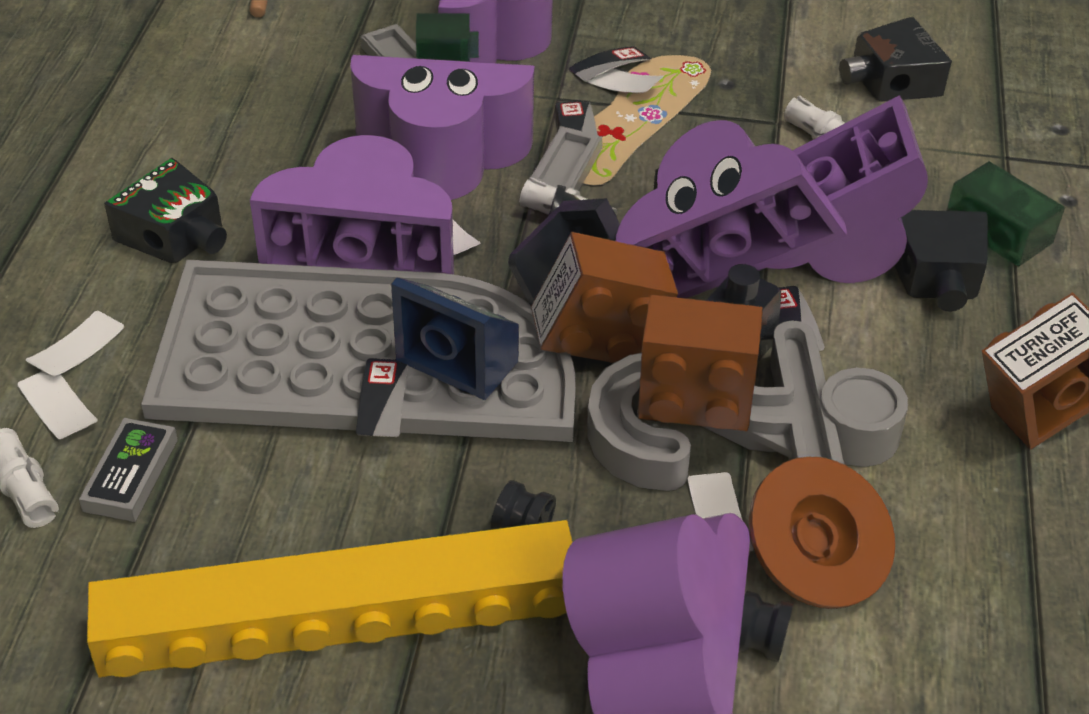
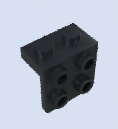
(539, 251)

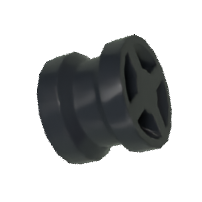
(520, 507)
(764, 625)

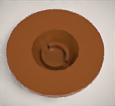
(822, 532)

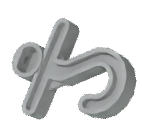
(847, 419)

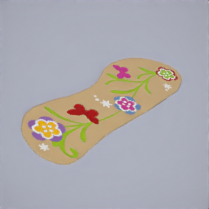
(638, 116)

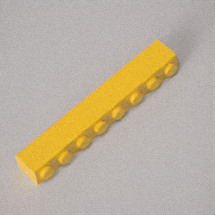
(326, 598)

